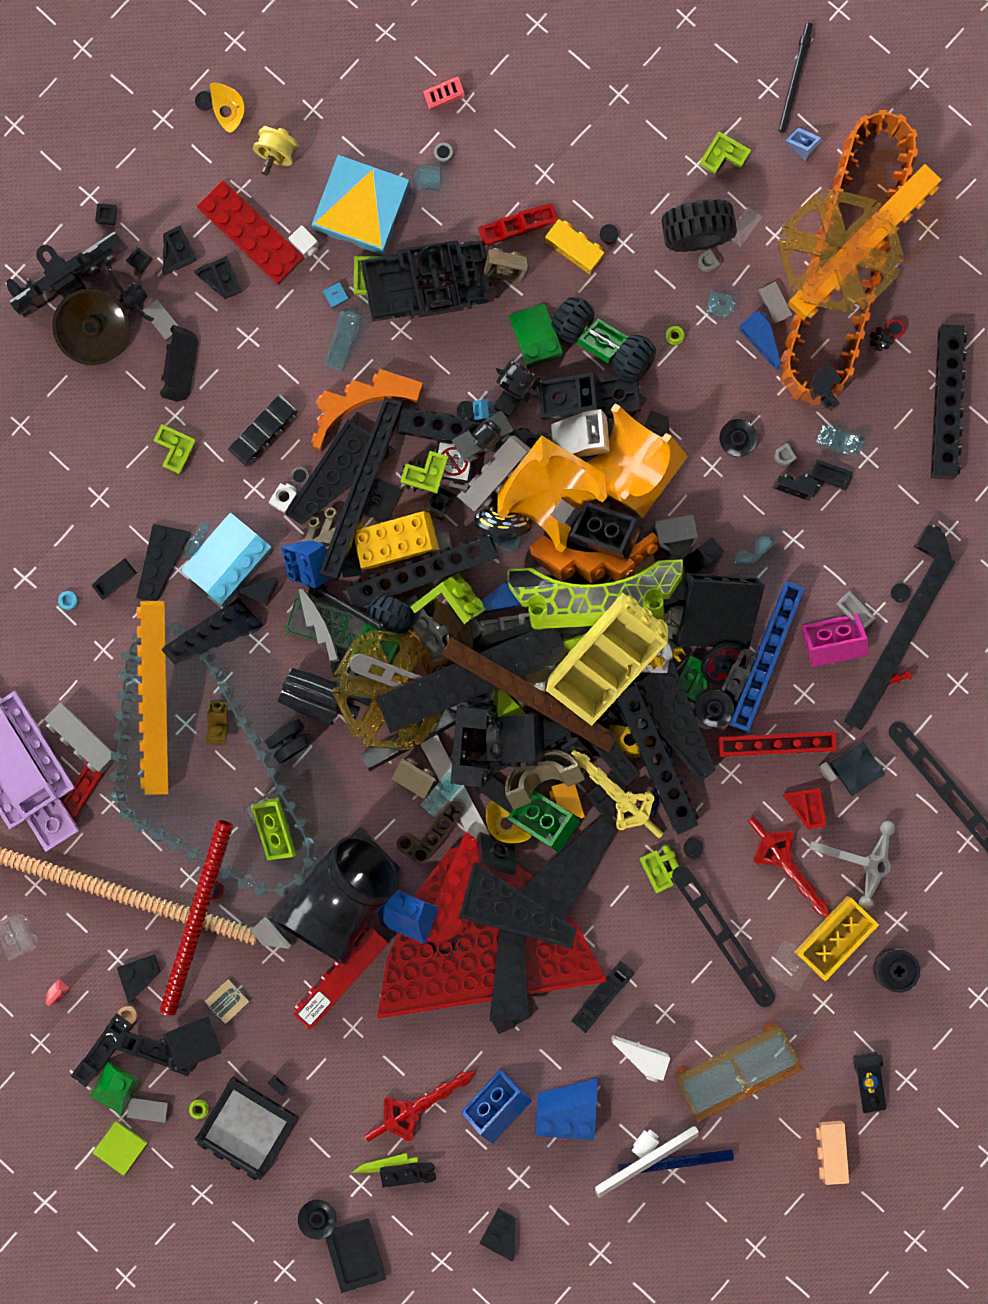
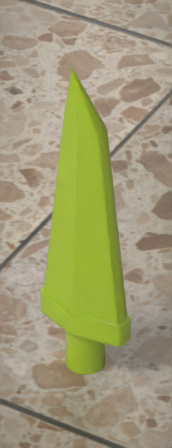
(391, 1161)

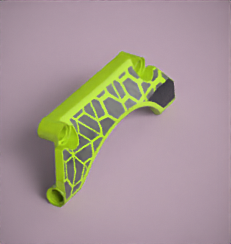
(577, 605)

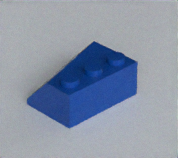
(568, 1111)

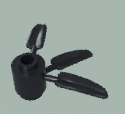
(132, 297)

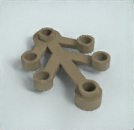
(325, 534)

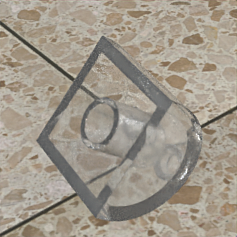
(16, 937)

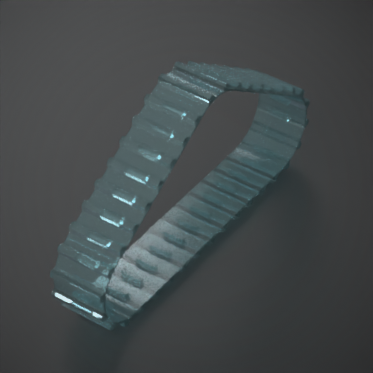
(121, 756)

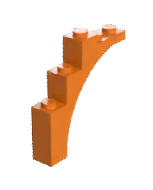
(358, 394)
(590, 564)

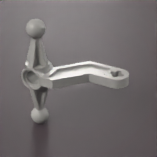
(875, 865)

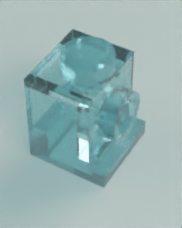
(713, 304)

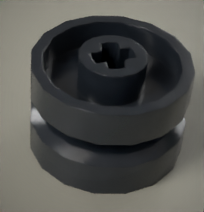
(287, 738)
(907, 974)

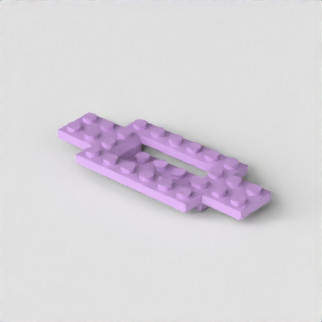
(22, 786)

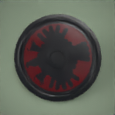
(719, 661)

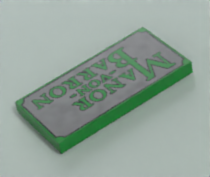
(342, 624)

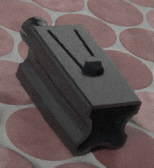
(312, 696)

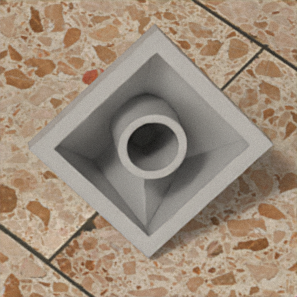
(271, 934)

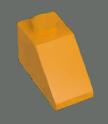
(567, 799)

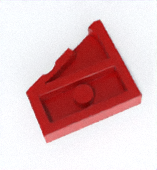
(808, 807)

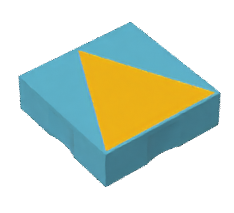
(360, 205)

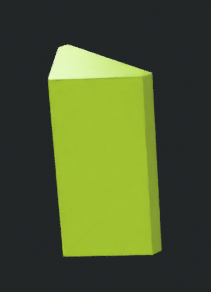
(274, 829)

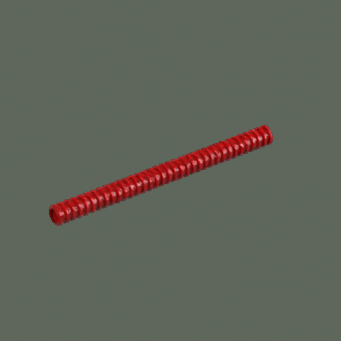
(196, 917)

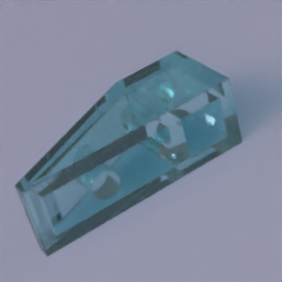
(343, 338)

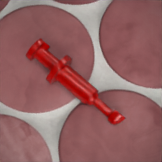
(896, 678)

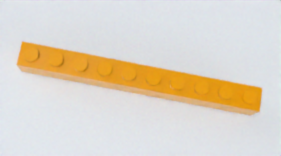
(900, 205)
(153, 697)

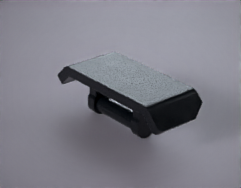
(179, 364)

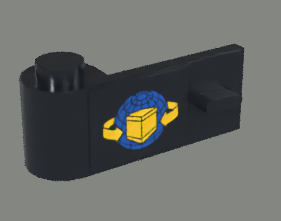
(870, 1081)

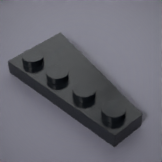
(162, 552)

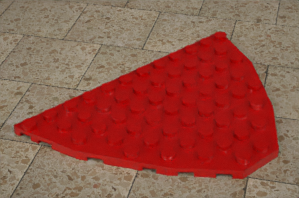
(424, 982)

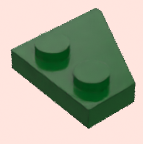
(692, 678)

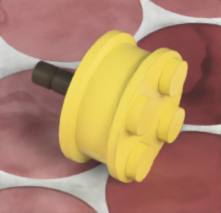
(275, 147)

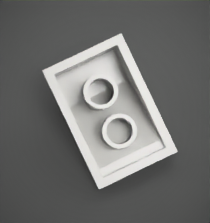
(648, 1060)

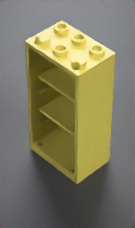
(608, 658)

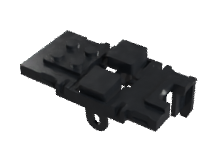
(63, 276)
(393, 284)

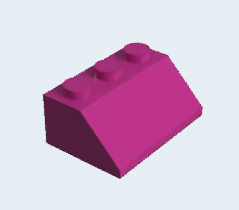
(834, 640)

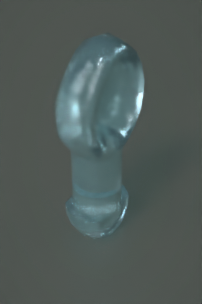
(193, 544)

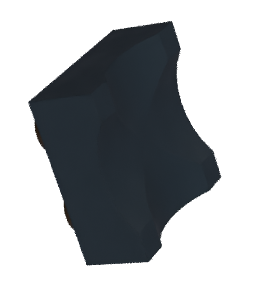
(857, 768)

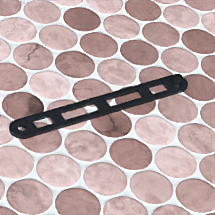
(944, 789)
(682, 877)

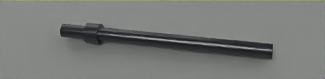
(804, 43)

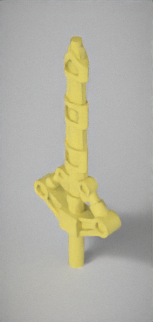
(624, 801)

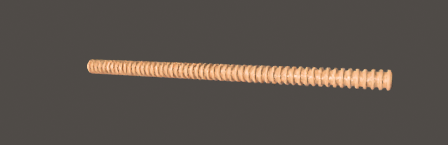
(121, 894)

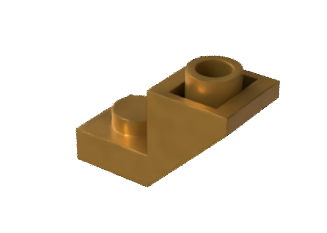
(217, 723)

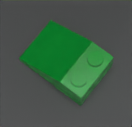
(535, 336)
(545, 821)

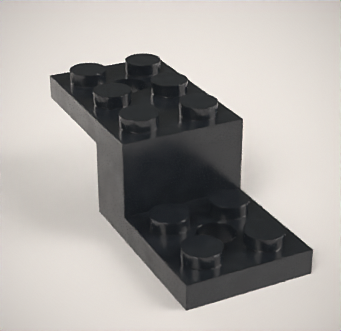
(586, 394)

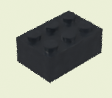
(606, 531)

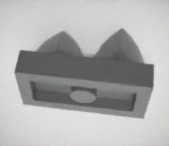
(493, 742)

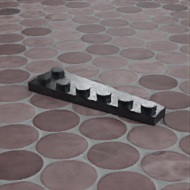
(223, 626)
(509, 984)

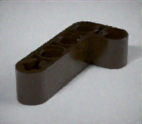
(435, 829)

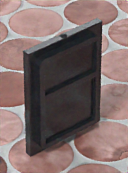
(355, 1255)

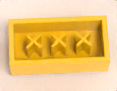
(396, 540)
(836, 938)

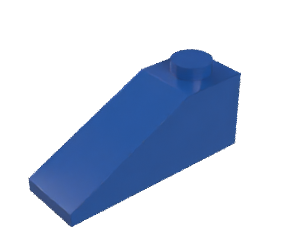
(760, 334)
(500, 599)

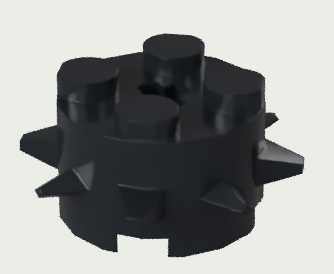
(518, 382)

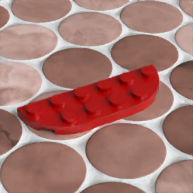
(452, 892)

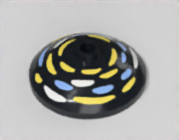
(512, 526)

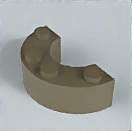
(525, 779)

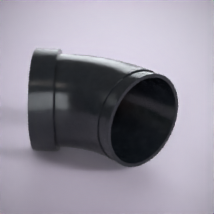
(341, 897)

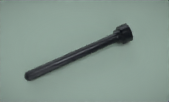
(321, 591)

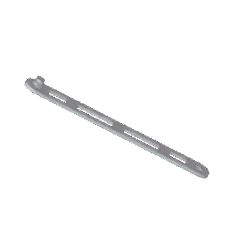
(361, 664)

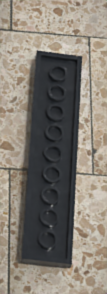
(457, 685)

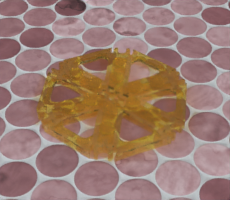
(849, 240)
(370, 688)

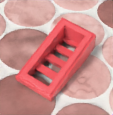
(446, 99)
(56, 992)

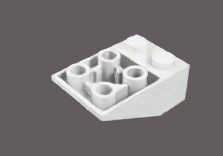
(583, 434)

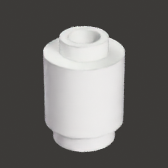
(645, 1143)

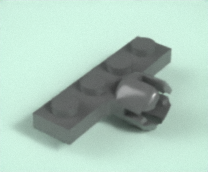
(428, 630)

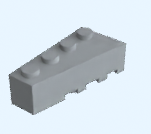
(494, 474)

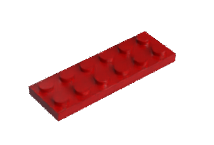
(250, 232)

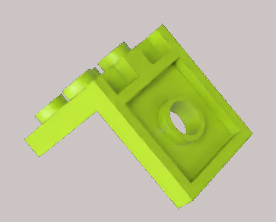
(459, 596)

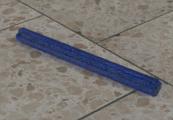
(687, 1161)

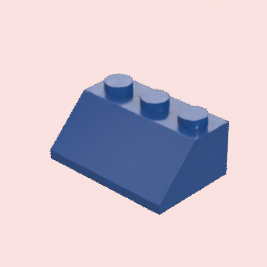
(408, 916)
(496, 1106)

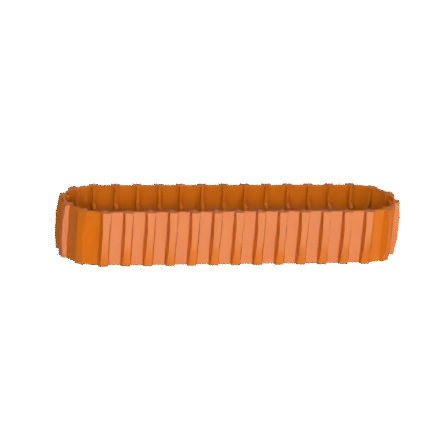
(907, 138)

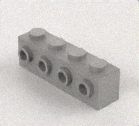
(80, 737)

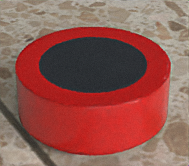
(896, 328)

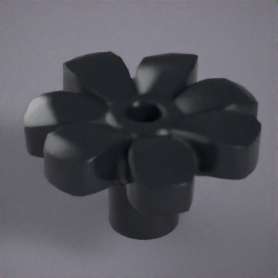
(881, 338)

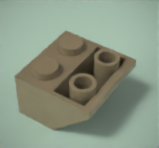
(413, 778)

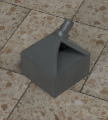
(676, 536)

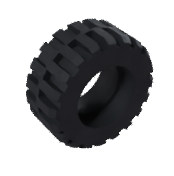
(699, 225)

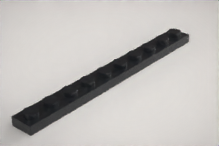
(361, 488)
(899, 641)

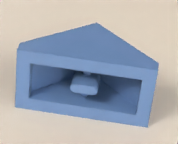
(804, 143)

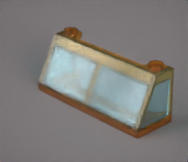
(738, 1072)

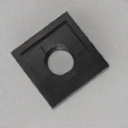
(488, 854)

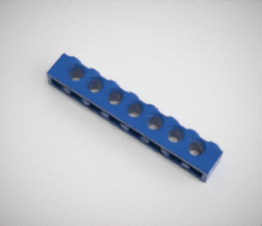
(766, 656)

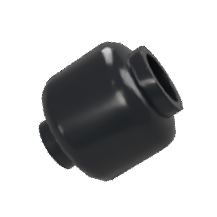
(487, 434)

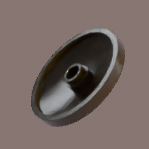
(91, 326)

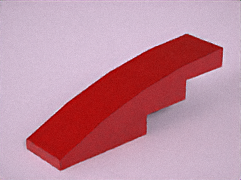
(518, 224)

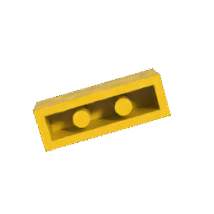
(574, 246)

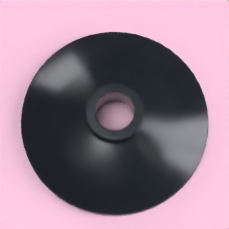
(745, 431)
(721, 702)
(307, 1223)

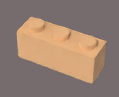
(832, 1152)

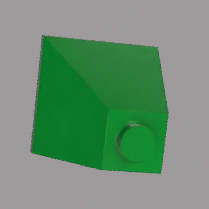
(115, 1088)

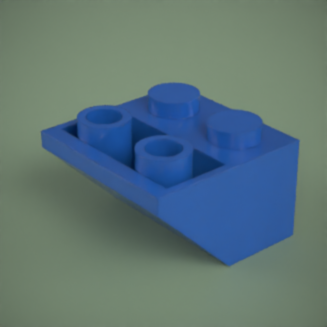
(304, 562)

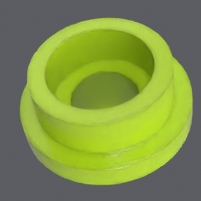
(675, 329)
(192, 1109)

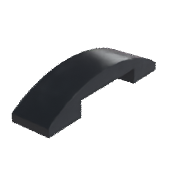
(602, 996)
(146, 1048)
(101, 1050)

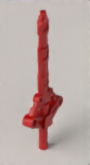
(781, 857)
(410, 1111)

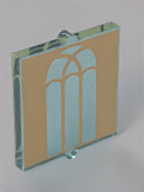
(226, 1001)

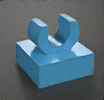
(480, 409)

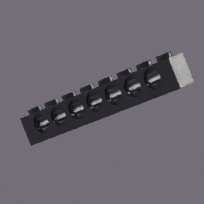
(957, 335)
(409, 415)
(488, 552)
(679, 822)

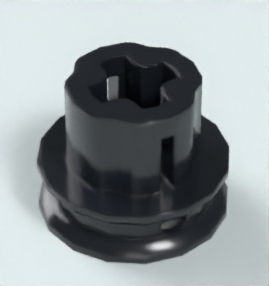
(609, 718)

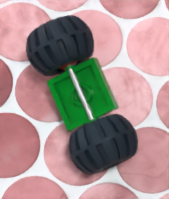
(631, 354)
(396, 618)

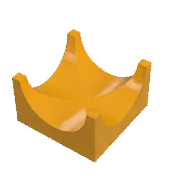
(637, 463)
(544, 479)

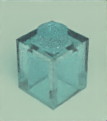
(427, 177)

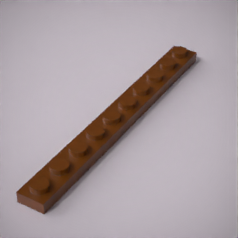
(528, 694)

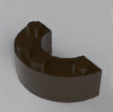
(456, 629)

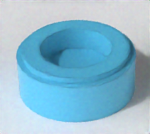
(68, 600)

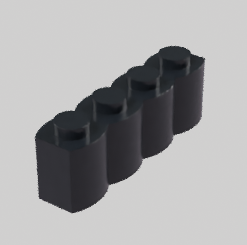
(263, 430)

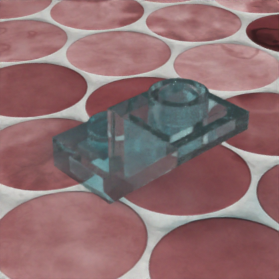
(840, 441)
(760, 547)
(440, 795)

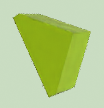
(505, 704)

